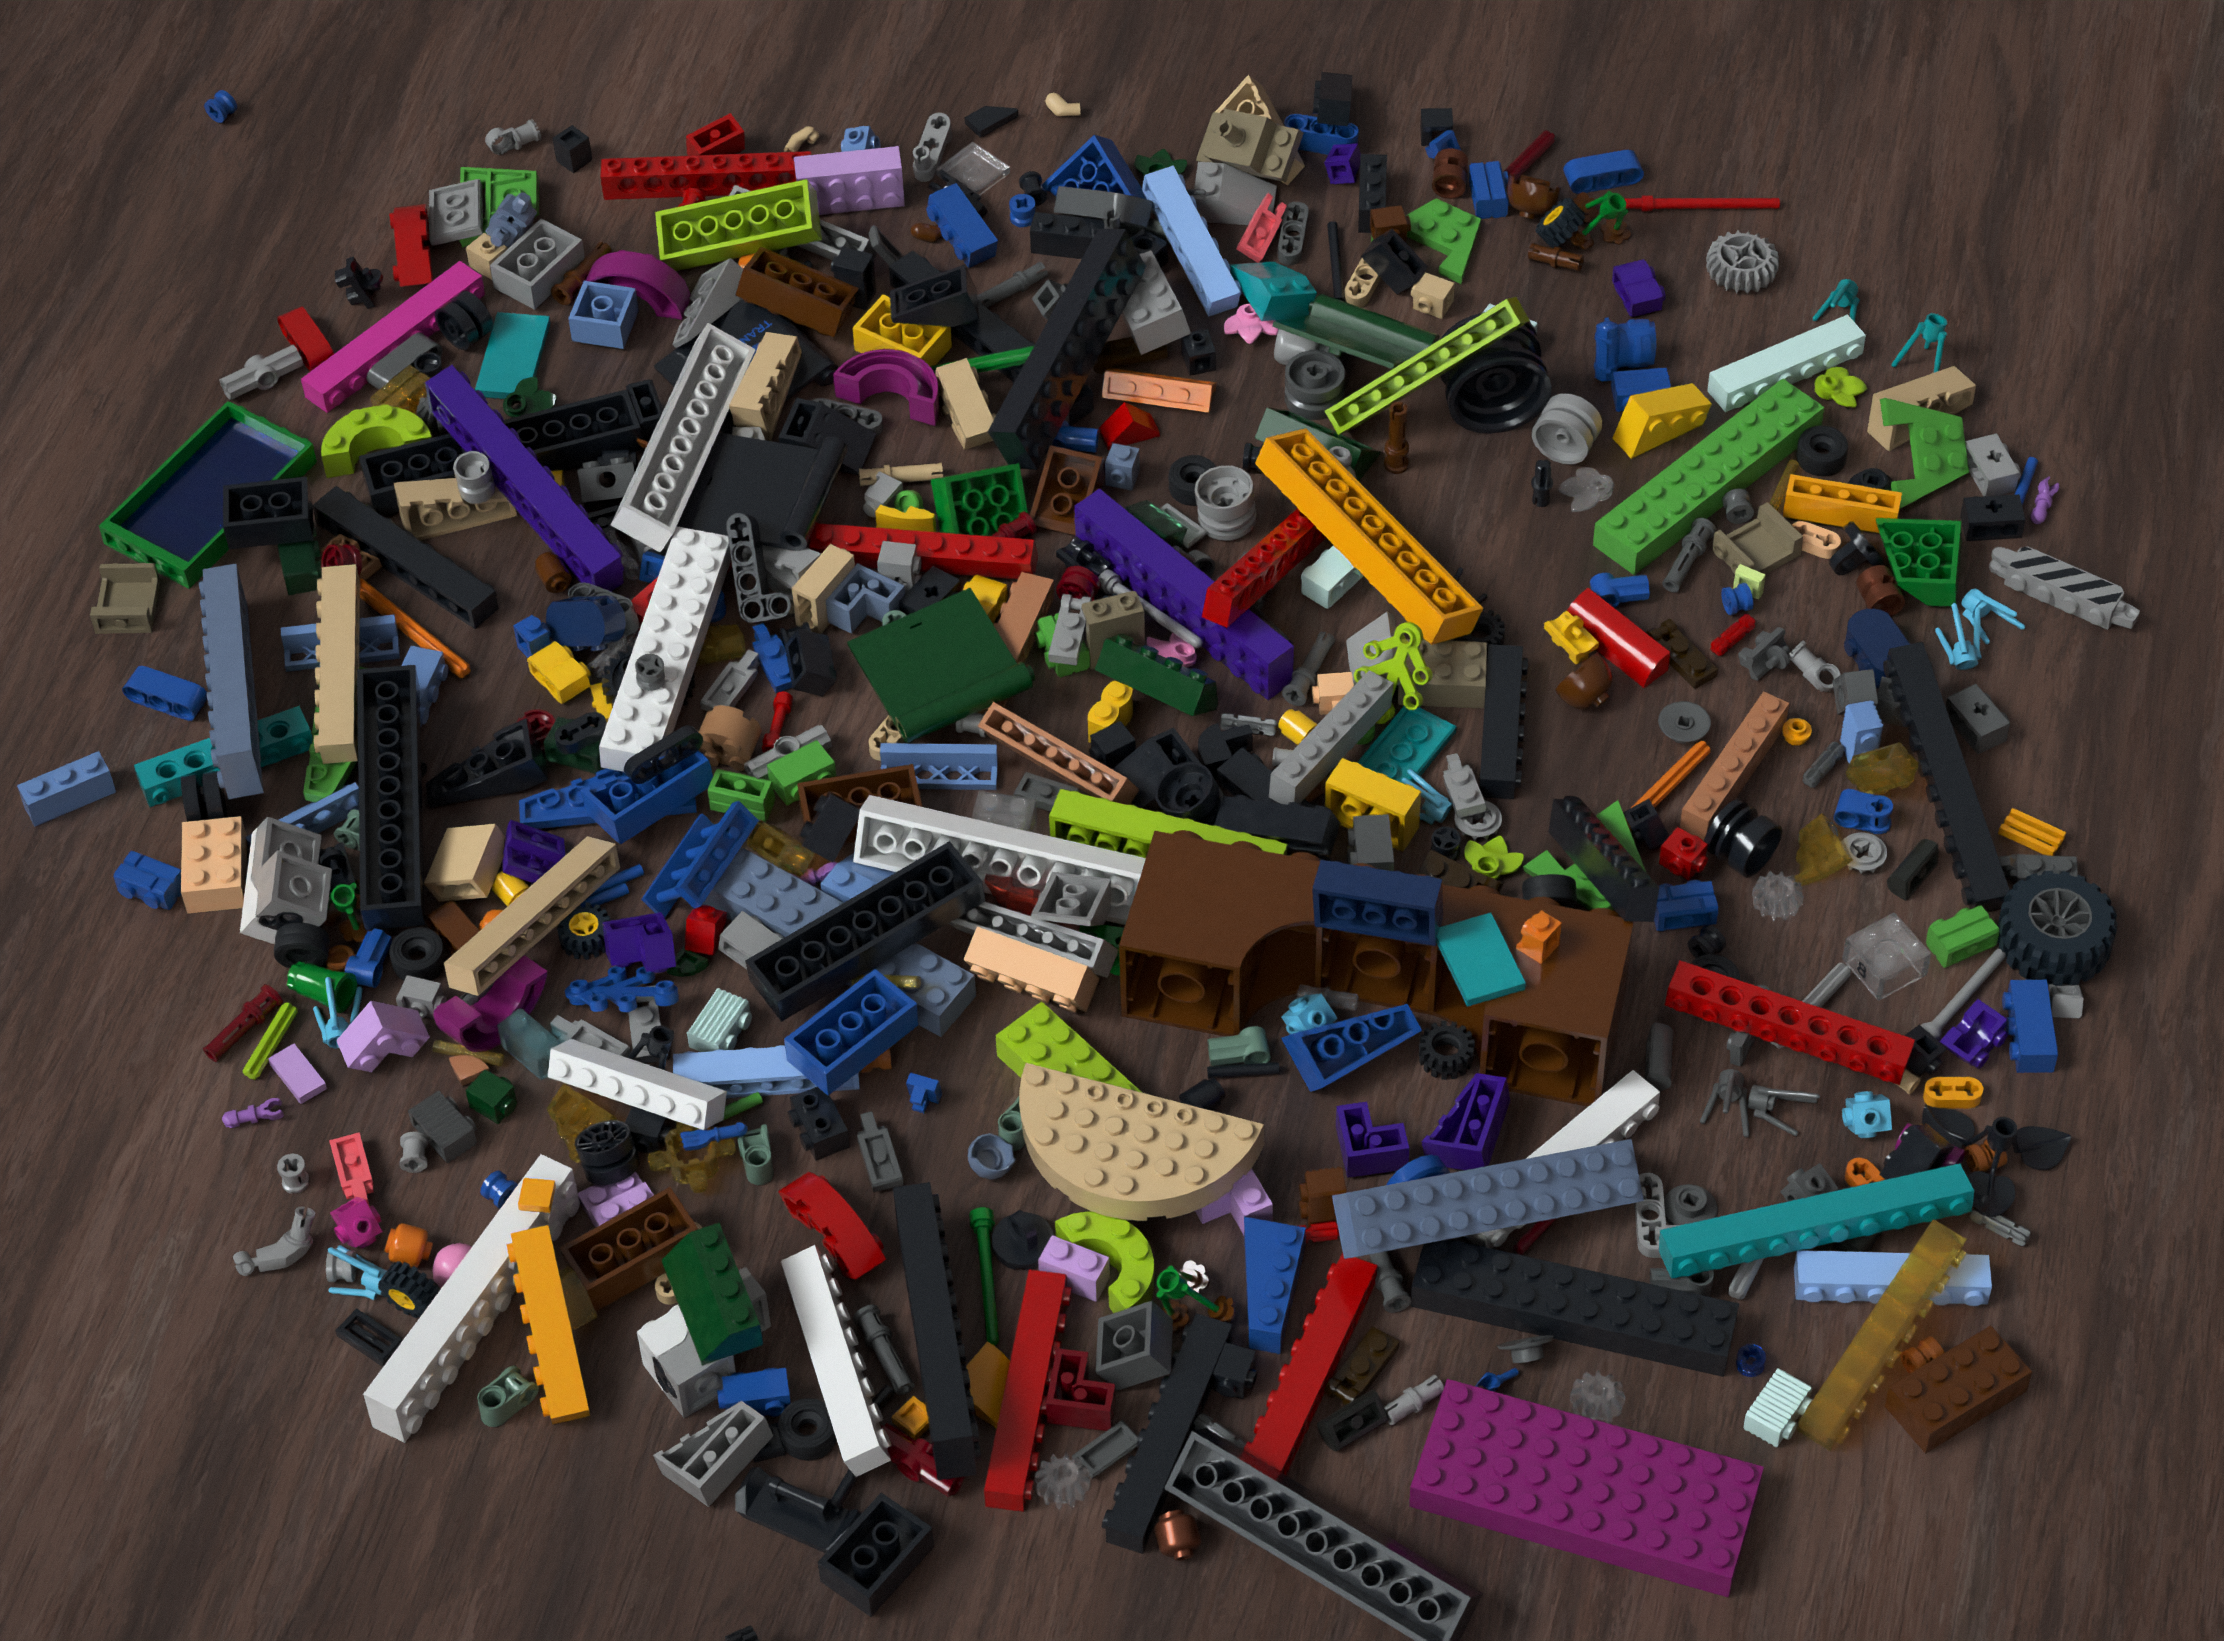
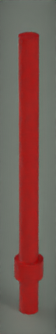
(1648, 203)

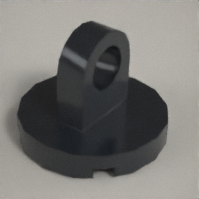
(1854, 552)
(1021, 1240)

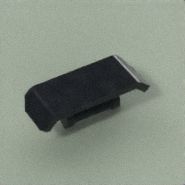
(791, 1510)

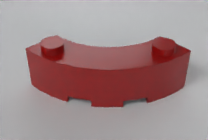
(410, 232)
(846, 1237)

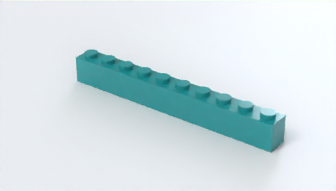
(1815, 1221)

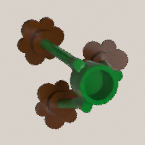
(1611, 207)
(1190, 1280)

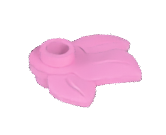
(1248, 324)
(1174, 648)

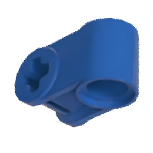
(1861, 810)

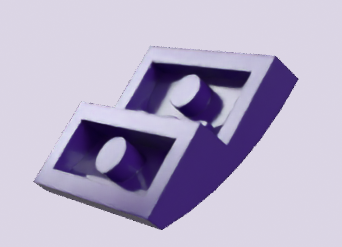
(530, 851)

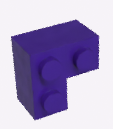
(640, 939)
(1369, 1148)

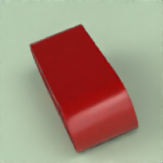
(306, 337)

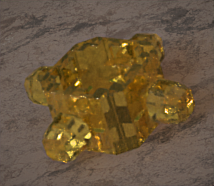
(696, 1171)

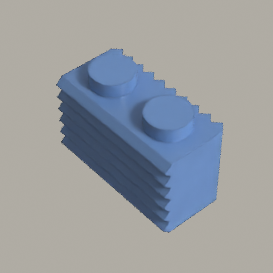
(1861, 729)

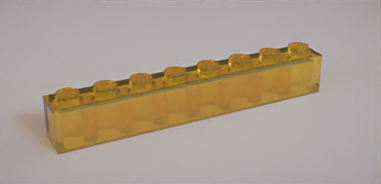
(1881, 1336)

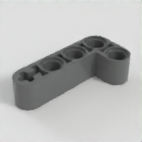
(1093, 203)

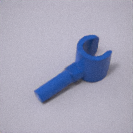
(1493, 1381)

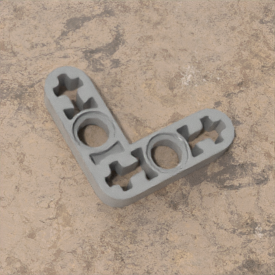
(1643, 1225)

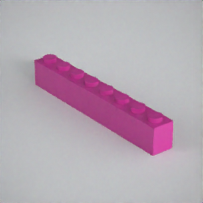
(348, 368)

